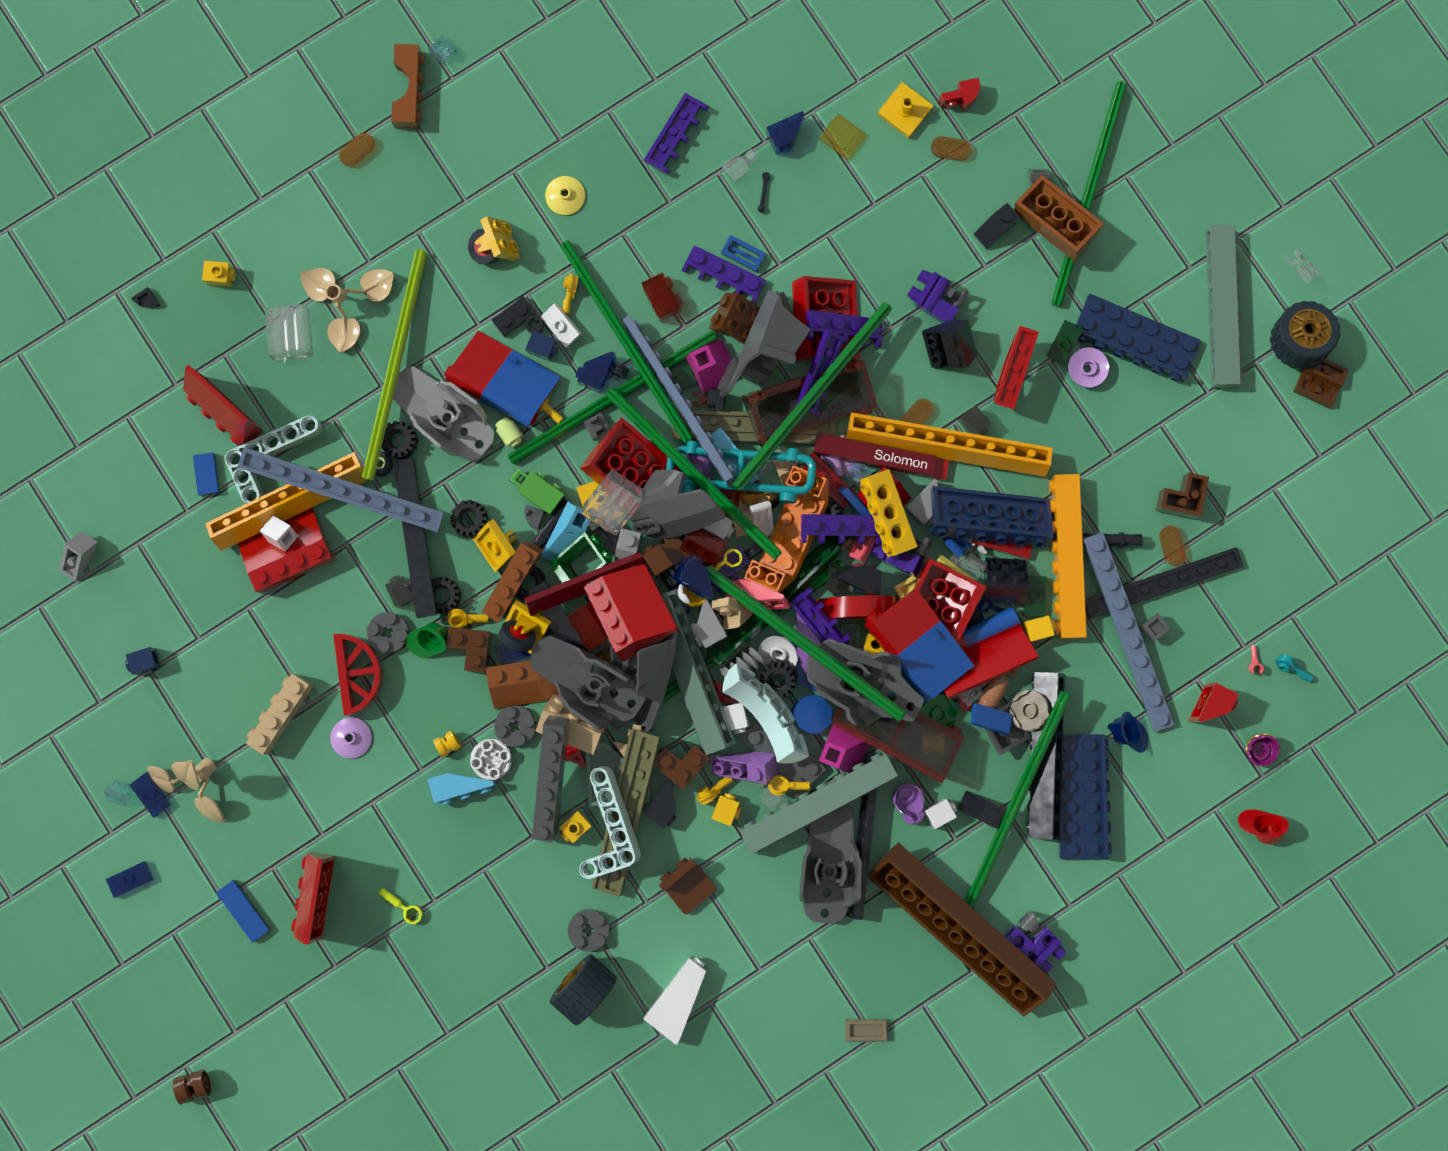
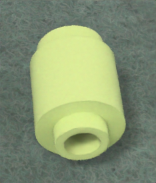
(509, 432)

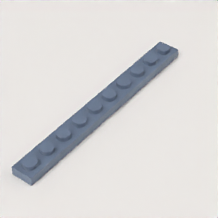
(683, 406)
(340, 489)
(1128, 632)

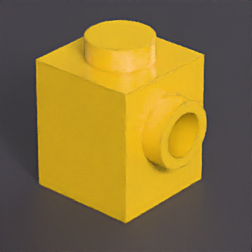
(218, 274)
(1039, 628)
(726, 809)
(575, 827)

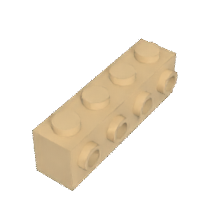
(280, 713)

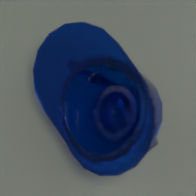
(1129, 731)

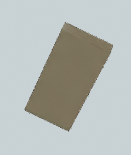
(866, 1030)

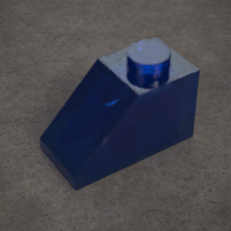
(785, 133)
(595, 372)
(694, 577)

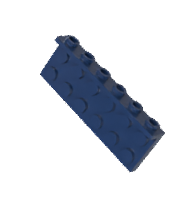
(1137, 338)
(991, 517)
(1084, 798)

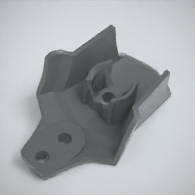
(771, 339)
(878, 670)

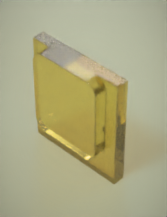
(842, 136)

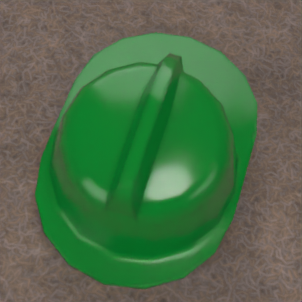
(427, 640)

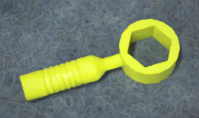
(727, 563)
(398, 904)

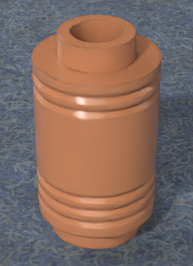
(994, 692)

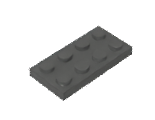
(803, 771)

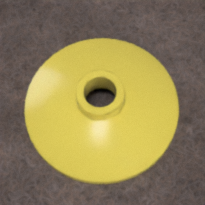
(569, 204)

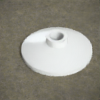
(769, 652)

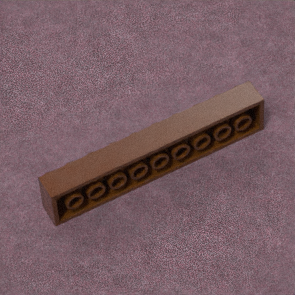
(961, 930)

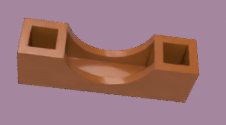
(406, 109)
(512, 579)

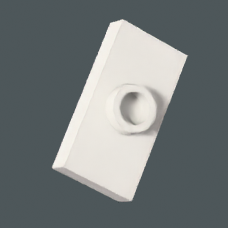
(561, 325)
(762, 517)

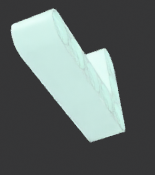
(263, 443)
(613, 827)

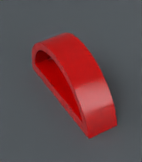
(1015, 367)
(856, 606)
(345, 674)

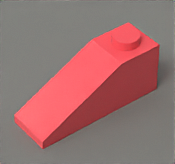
(766, 596)

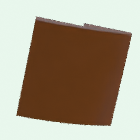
(1321, 383)

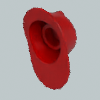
(1265, 826)

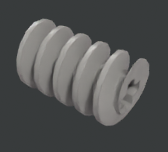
(748, 660)

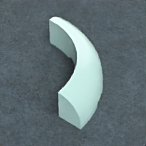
(769, 711)

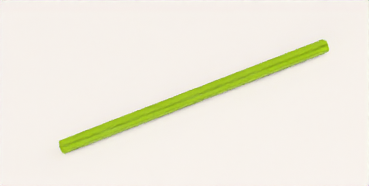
(394, 365)

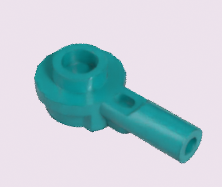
(1287, 663)

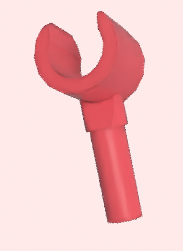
(1255, 661)

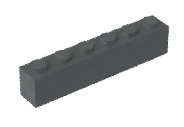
(550, 778)

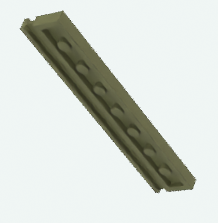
(739, 428)
(633, 786)

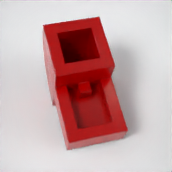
(964, 95)

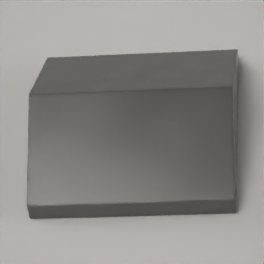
(1006, 742)

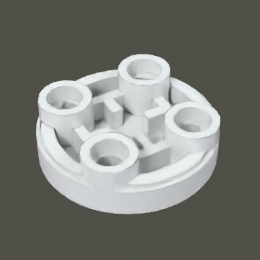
(491, 759)

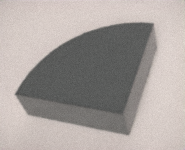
(534, 516)

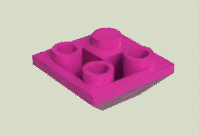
(709, 364)
(843, 750)

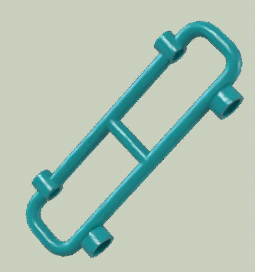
(788, 493)

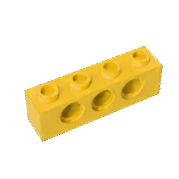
(892, 504)

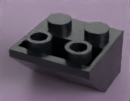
(950, 344)
(1006, 580)

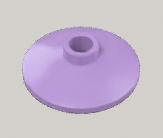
(1095, 360)
(361, 737)

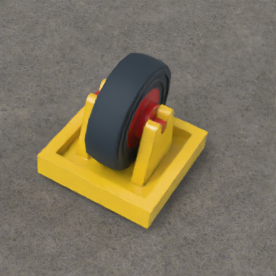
(493, 242)
(521, 630)

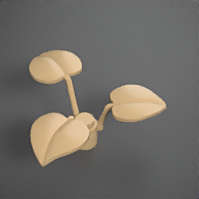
(321, 284)
(191, 777)

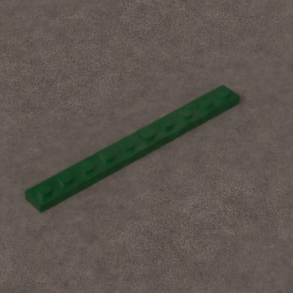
(811, 567)

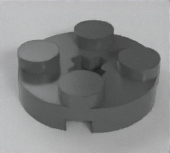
(376, 629)
(503, 727)
(579, 922)

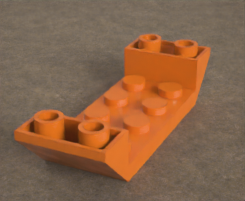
(787, 534)

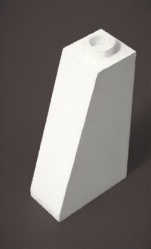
(675, 1003)

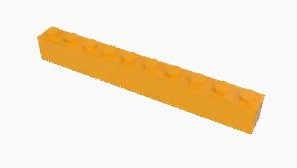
(951, 444)

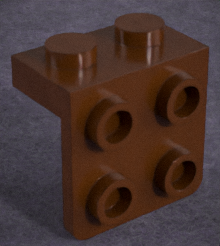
(734, 316)
(687, 885)

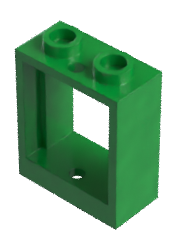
(560, 563)

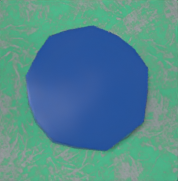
(812, 714)

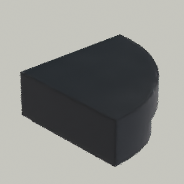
(146, 299)

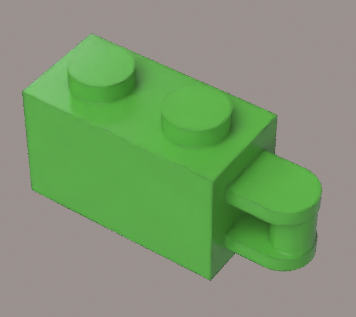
(538, 490)

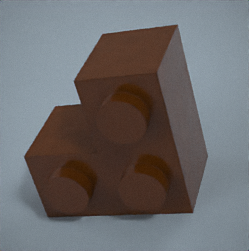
(1187, 501)
(665, 556)
(475, 643)
(683, 770)

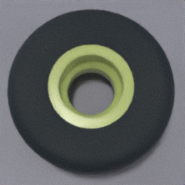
(387, 466)

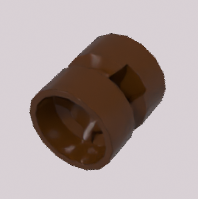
(196, 1086)

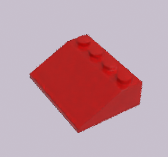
(826, 296)
(219, 407)
(626, 453)
(272, 567)
(949, 595)
(630, 610)
(313, 898)

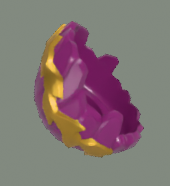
(1262, 749)

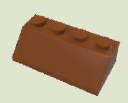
(1058, 218)
(517, 685)

